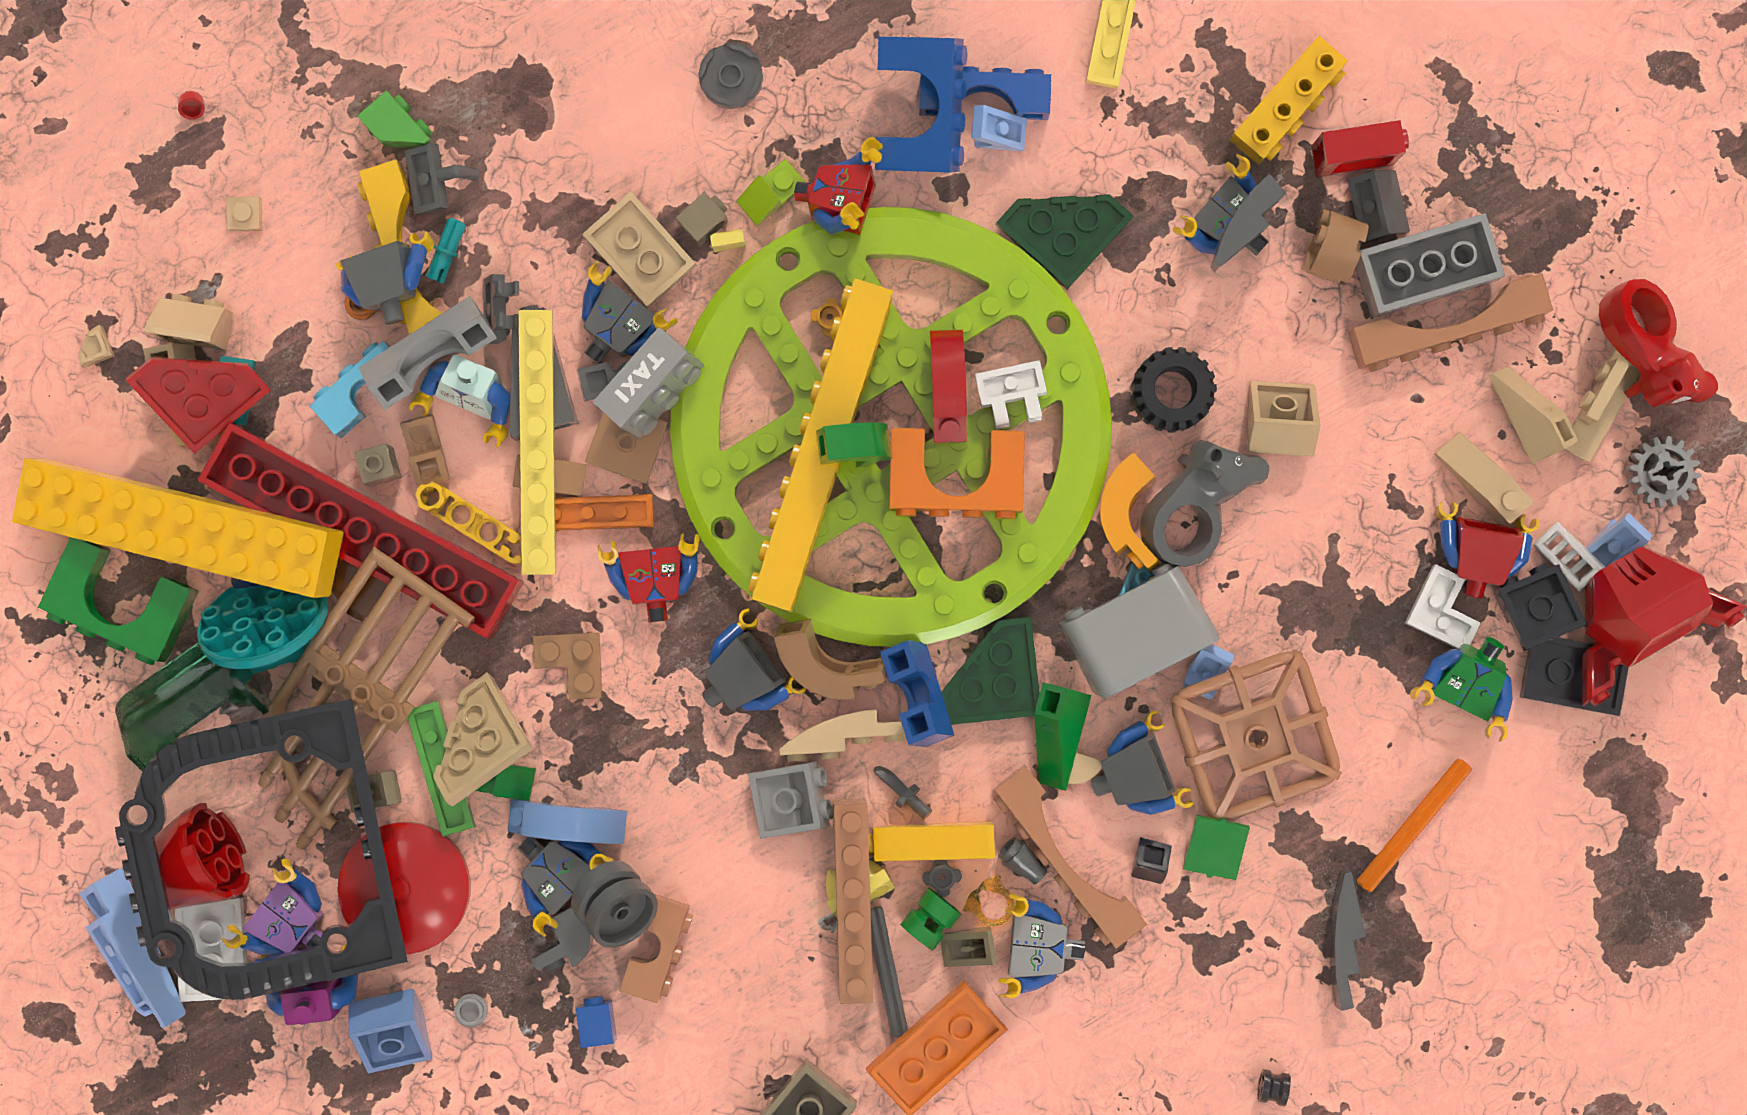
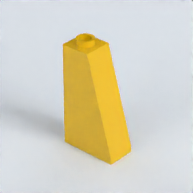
(933, 841)

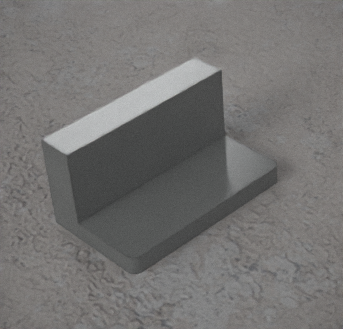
(1379, 203)

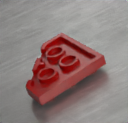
(197, 395)

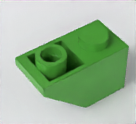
(392, 125)

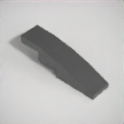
(1345, 927)

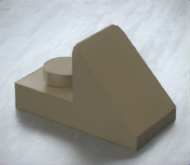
(383, 787)

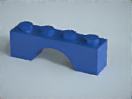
(1024, 92)

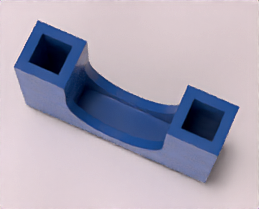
(942, 64)

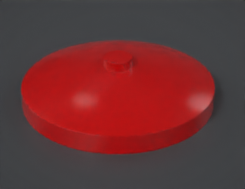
(426, 879)

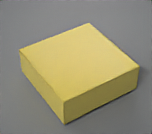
(727, 240)

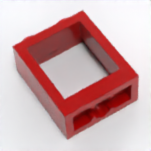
(1359, 148)

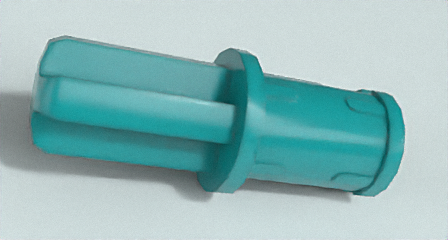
(445, 250)

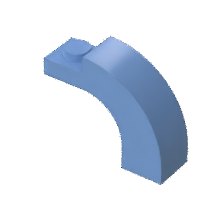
(567, 822)

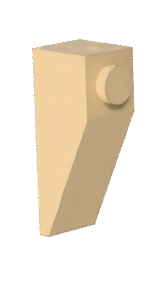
(1484, 480)

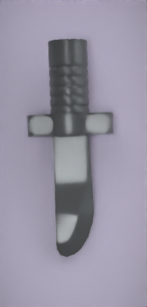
(907, 796)

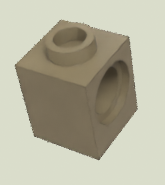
(703, 218)
(377, 465)

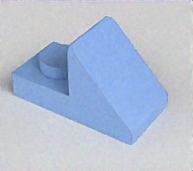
(998, 129)
(1618, 539)

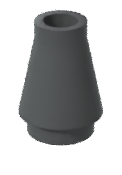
(1021, 860)

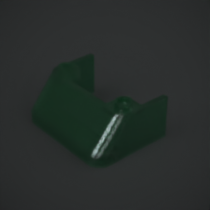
(179, 699)

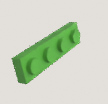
(429, 736)

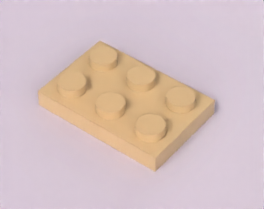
(639, 249)

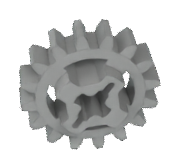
(1659, 460)

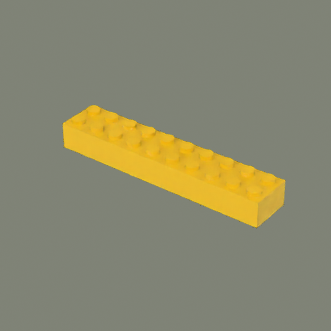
(811, 483)
(177, 527)

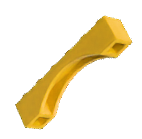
(388, 199)

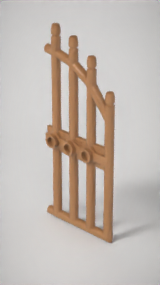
(353, 683)

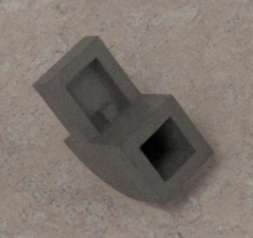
(573, 939)

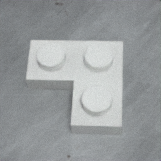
(1433, 610)

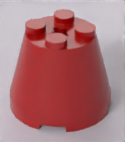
(201, 858)

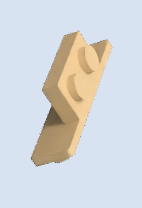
(1602, 405)

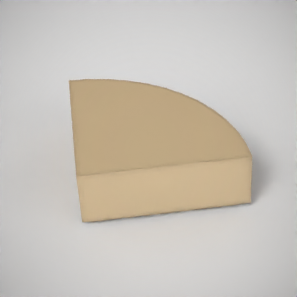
(95, 347)
(1084, 769)

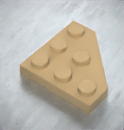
(480, 741)

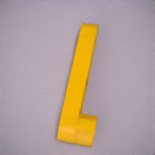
(475, 523)

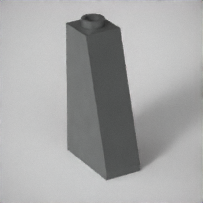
(563, 405)

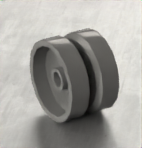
(614, 904)

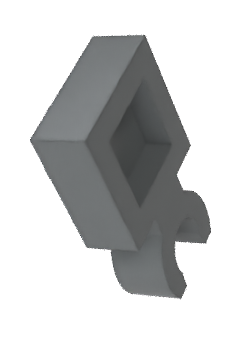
(596, 378)

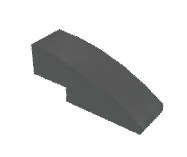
(1247, 221)

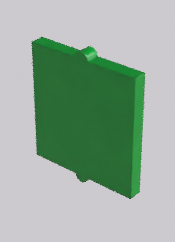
(1216, 847)

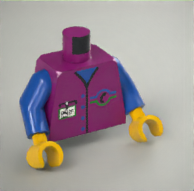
(313, 1001)

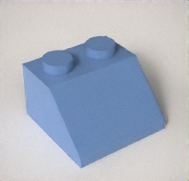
(389, 1030)

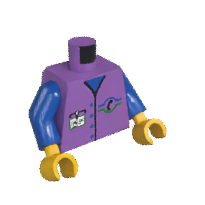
(283, 918)

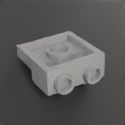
(790, 799)

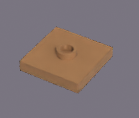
(623, 452)

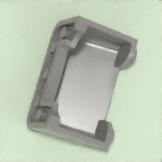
(1139, 632)

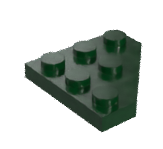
(1064, 231)
(997, 677)

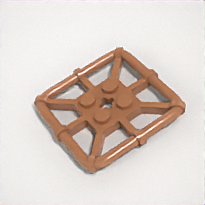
(1237, 726)

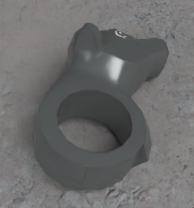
(1209, 479)

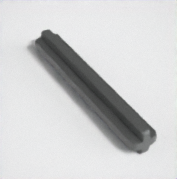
(887, 973)

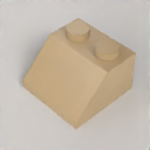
(190, 323)
(1282, 418)

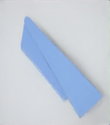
(116, 937)

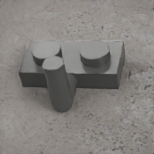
(428, 178)

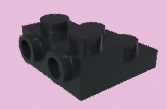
(1539, 606)

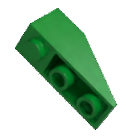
(1058, 730)

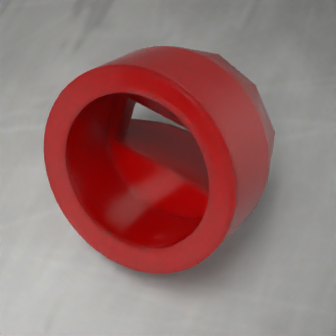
(191, 105)

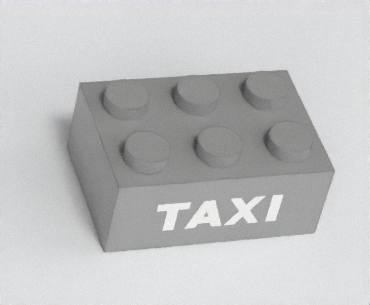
(649, 384)

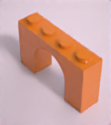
(914, 492)

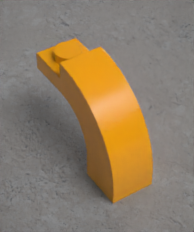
(1121, 491)

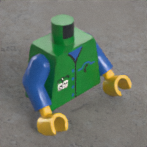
(1472, 682)

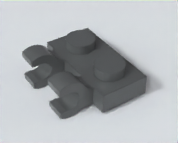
(495, 296)

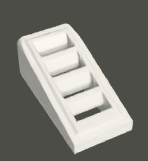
(1578, 548)

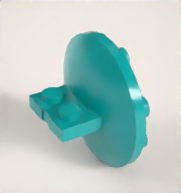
(259, 627)

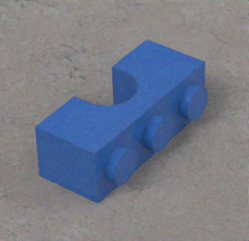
(913, 671)

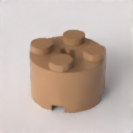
(1335, 247)

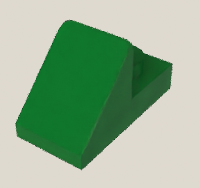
(511, 783)

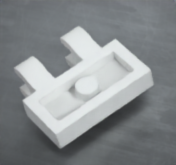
(1011, 385)

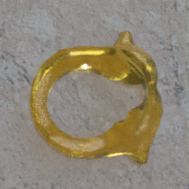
(974, 905)

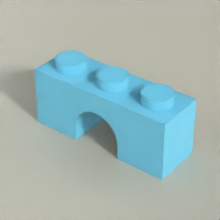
(337, 403)

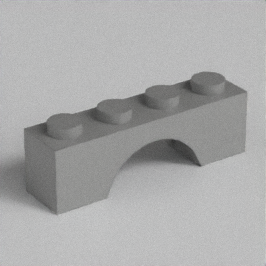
(395, 370)

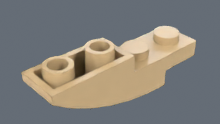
(830, 735)

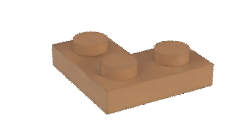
(579, 654)

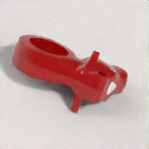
(1665, 371)

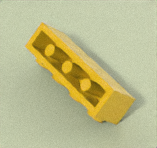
(1288, 101)

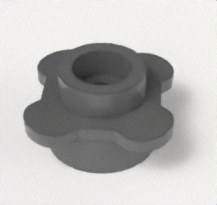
(942, 886)

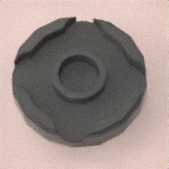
(731, 76)

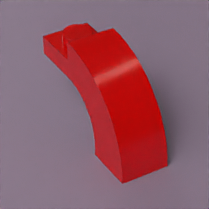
(948, 386)

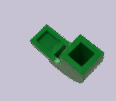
(854, 442)

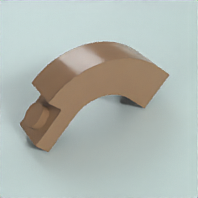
(820, 672)

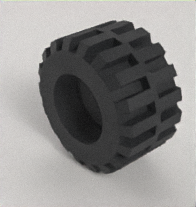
(1193, 370)

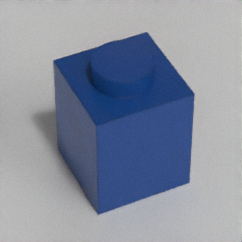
(596, 1022)

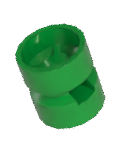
(937, 909)

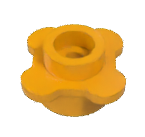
(820, 315)

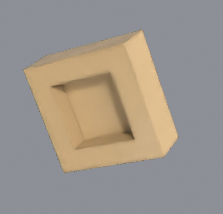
(244, 214)

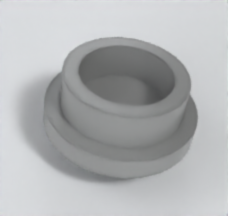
(471, 1010)

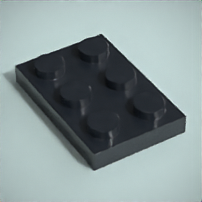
(1555, 677)

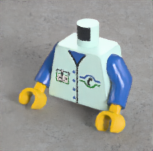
(469, 388)

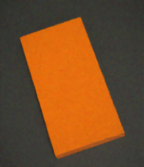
(936, 1048)

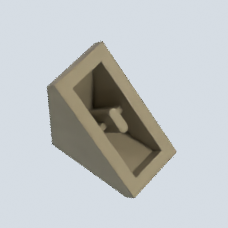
(968, 947)

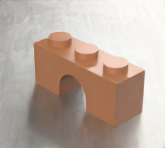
(650, 977)

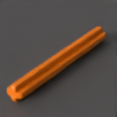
(1414, 825)

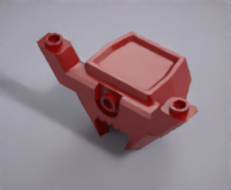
(1642, 608)

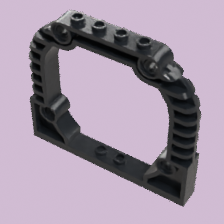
(373, 935)

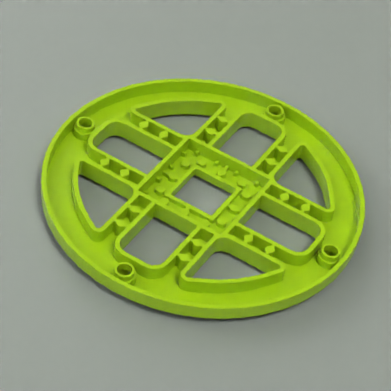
(1016, 290)

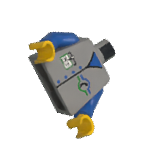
(1037, 947)

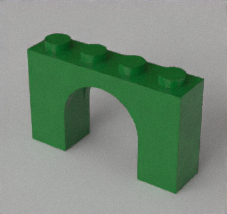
(72, 600)

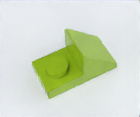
(769, 192)

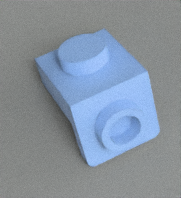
(1207, 664)

